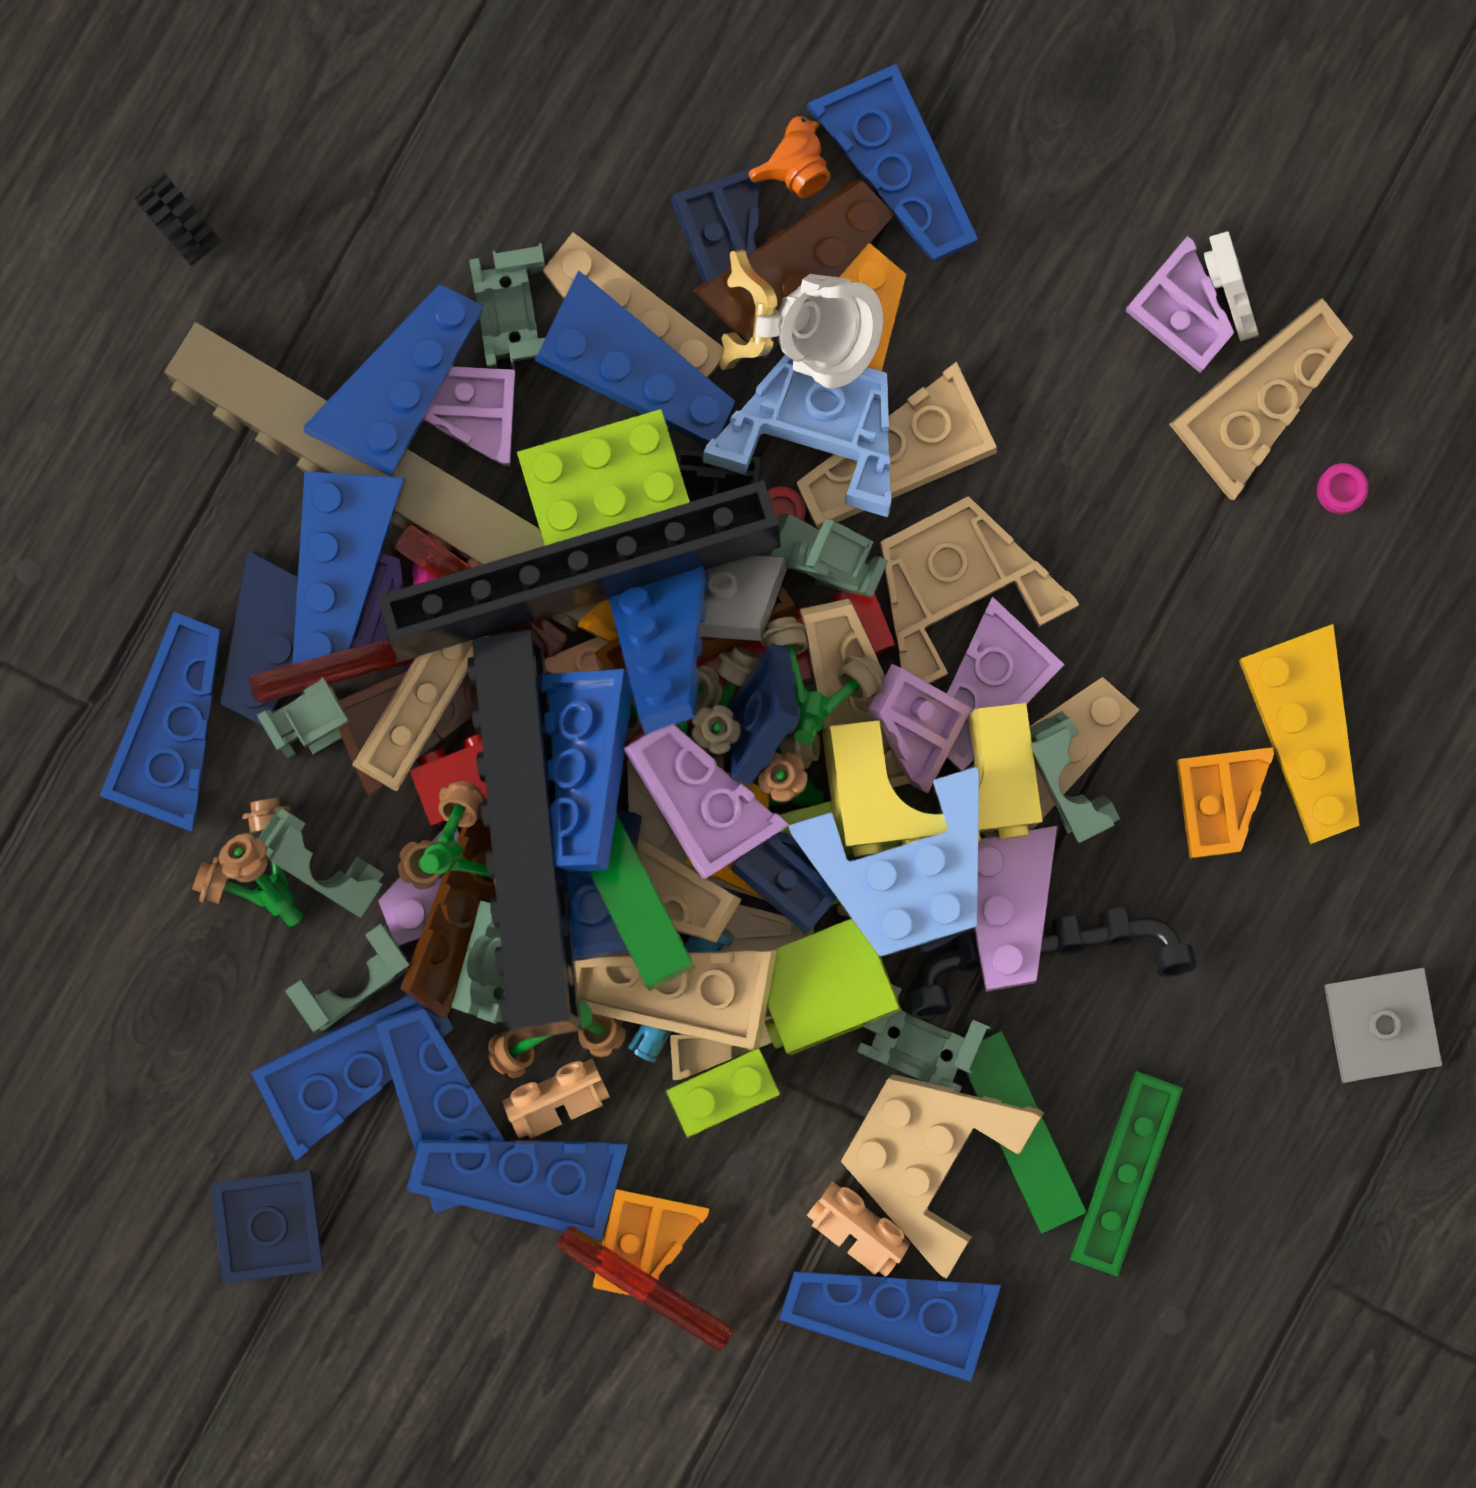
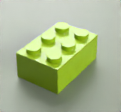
(603, 477)

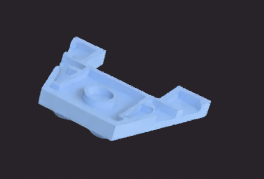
(839, 420)
(913, 889)

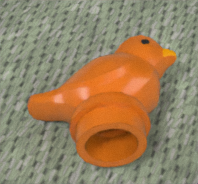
(796, 160)

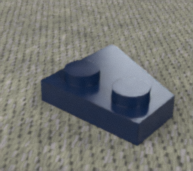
(787, 880)

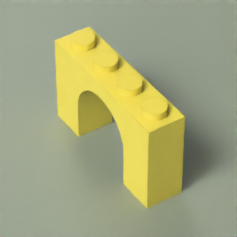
(872, 813)

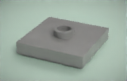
(742, 597)
(1383, 1025)

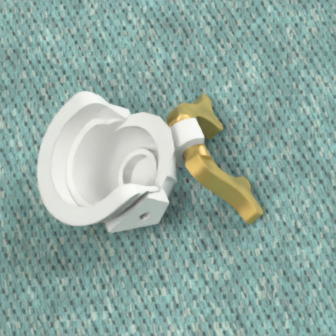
(823, 325)

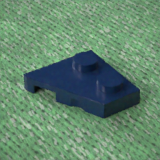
(719, 220)

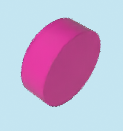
(1342, 488)

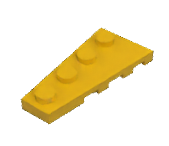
(1305, 720)

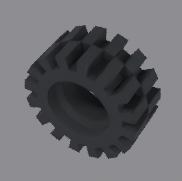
(177, 219)

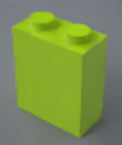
(827, 988)
(723, 1092)

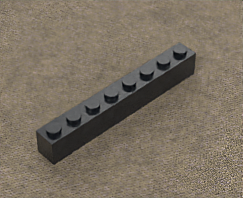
(579, 571)
(530, 890)

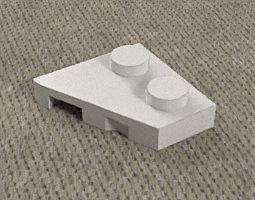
(1226, 273)

